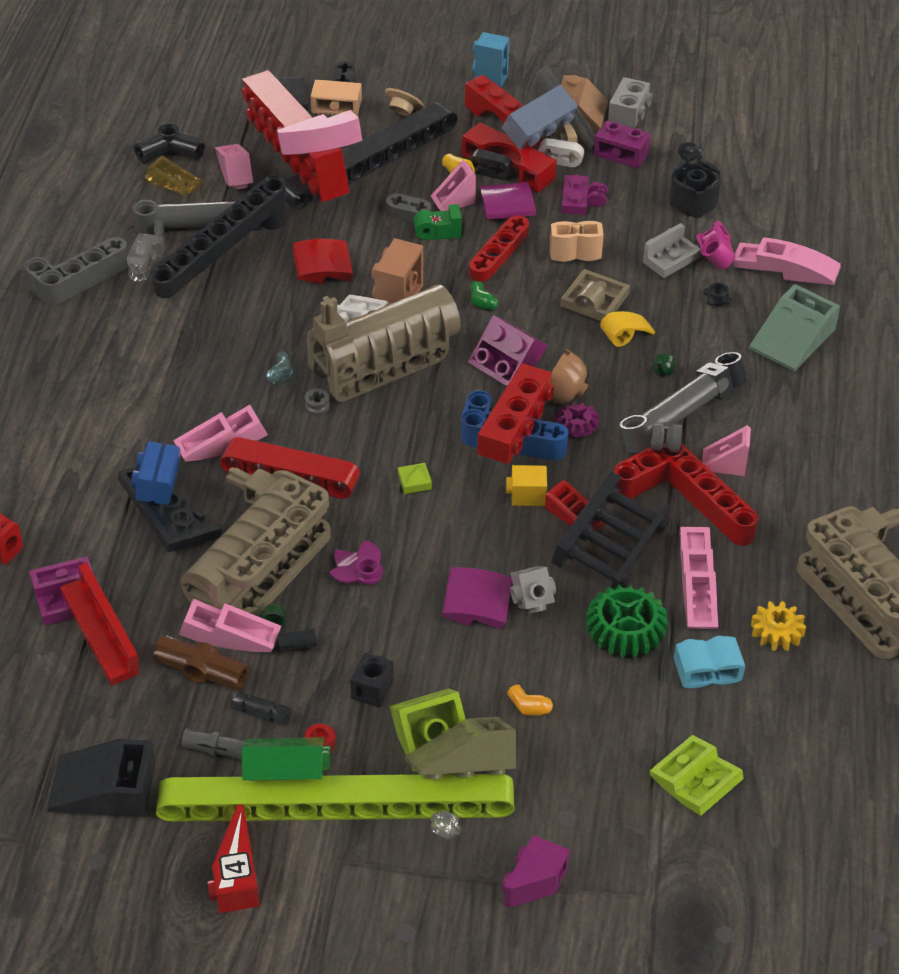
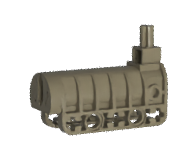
(381, 341)
(261, 542)
(863, 571)

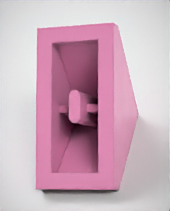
(457, 188)
(729, 453)

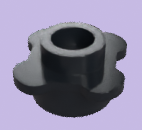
(717, 294)

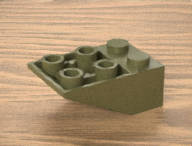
(466, 748)

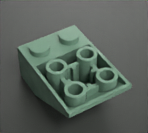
(796, 327)

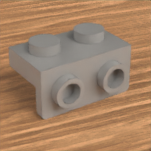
(670, 251)

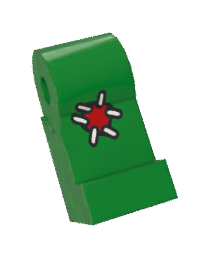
(438, 224)

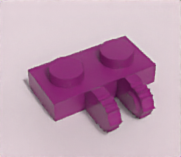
(579, 194)

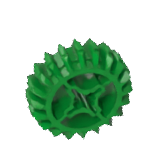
(626, 612)

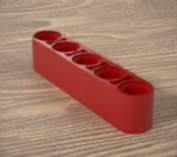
(332, 474)

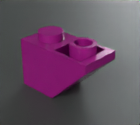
(537, 872)

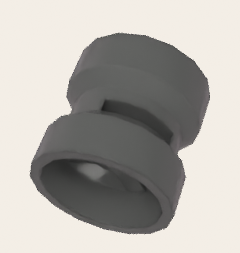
(673, 437)

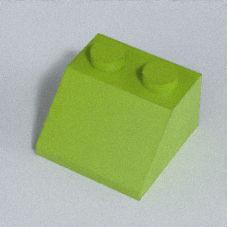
(426, 718)

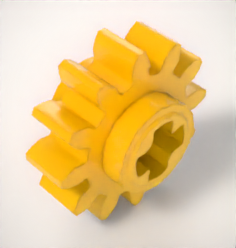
(778, 626)

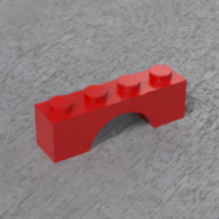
(485, 97)
(532, 165)

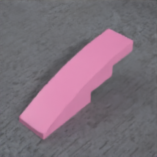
(698, 578)

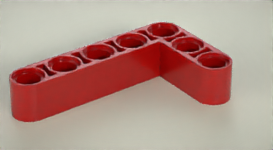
(695, 483)

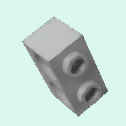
(629, 102)

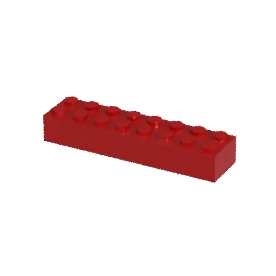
(275, 108)

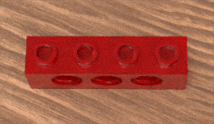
(515, 414)

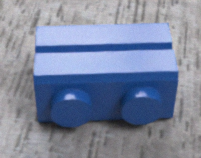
(156, 472)

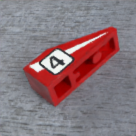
(233, 868)

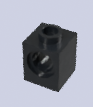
(372, 680)

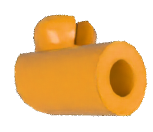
(529, 704)

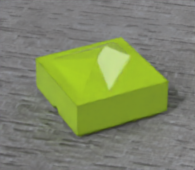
(414, 478)

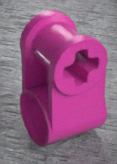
(716, 246)

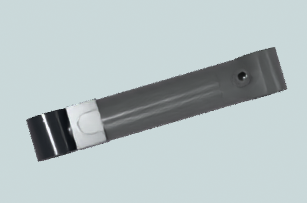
(154, 218)
(711, 382)

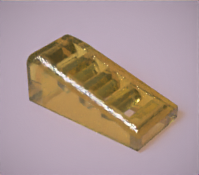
(166, 173)

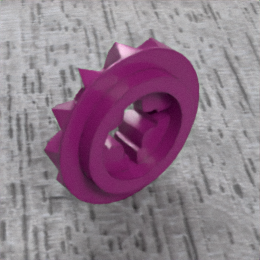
(578, 427)

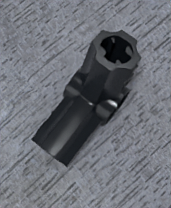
(169, 142)

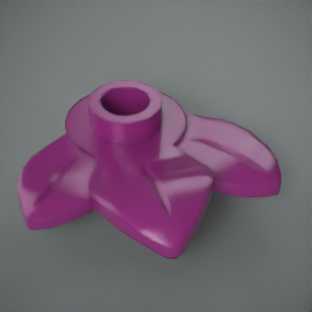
(360, 566)

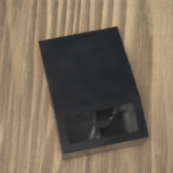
(104, 779)

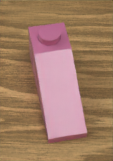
(235, 165)

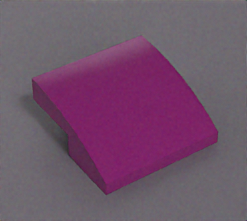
(507, 200)
(47, 590)
(477, 596)

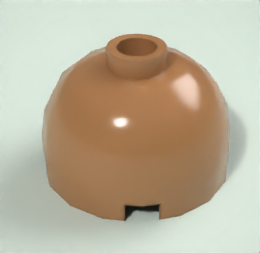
(568, 378)

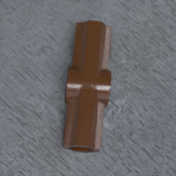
(201, 662)

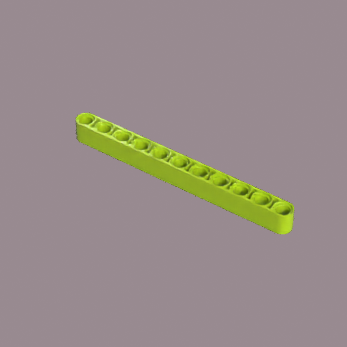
(335, 797)

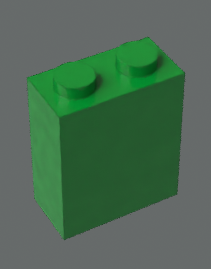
(284, 758)

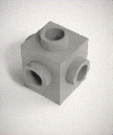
(532, 588)

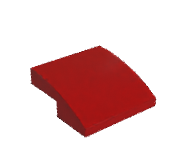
(322, 259)

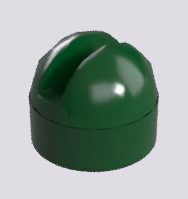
(663, 364)
(274, 613)

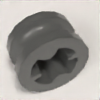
(319, 407)

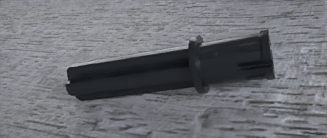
(689, 152)

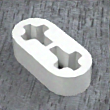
(561, 151)

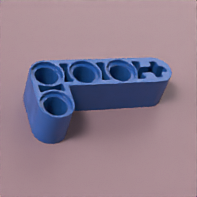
(546, 440)

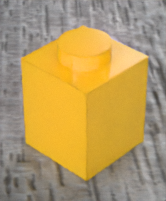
(527, 485)

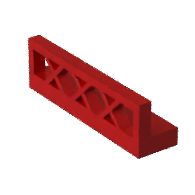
(101, 627)

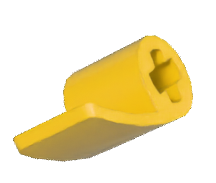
(621, 326)

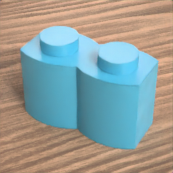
(709, 662)

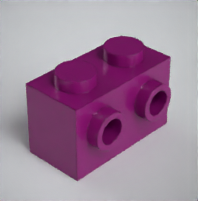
(622, 144)

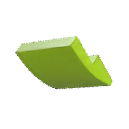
(696, 775)

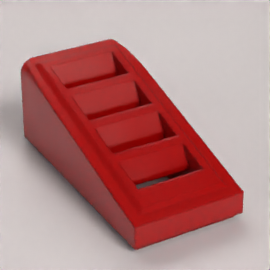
(563, 495)

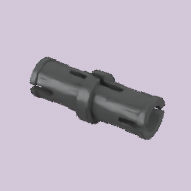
(213, 743)

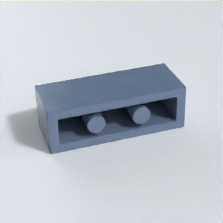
(540, 117)

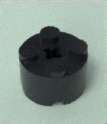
(695, 188)

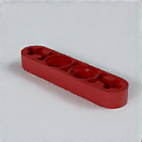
(494, 245)

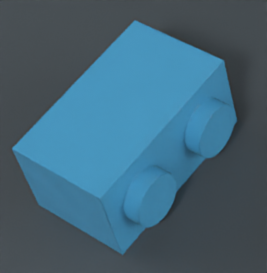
(491, 57)

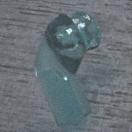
(282, 369)

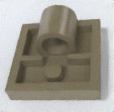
(595, 295)

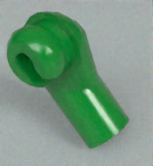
(482, 299)

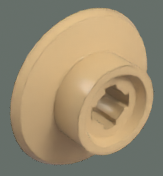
(403, 102)

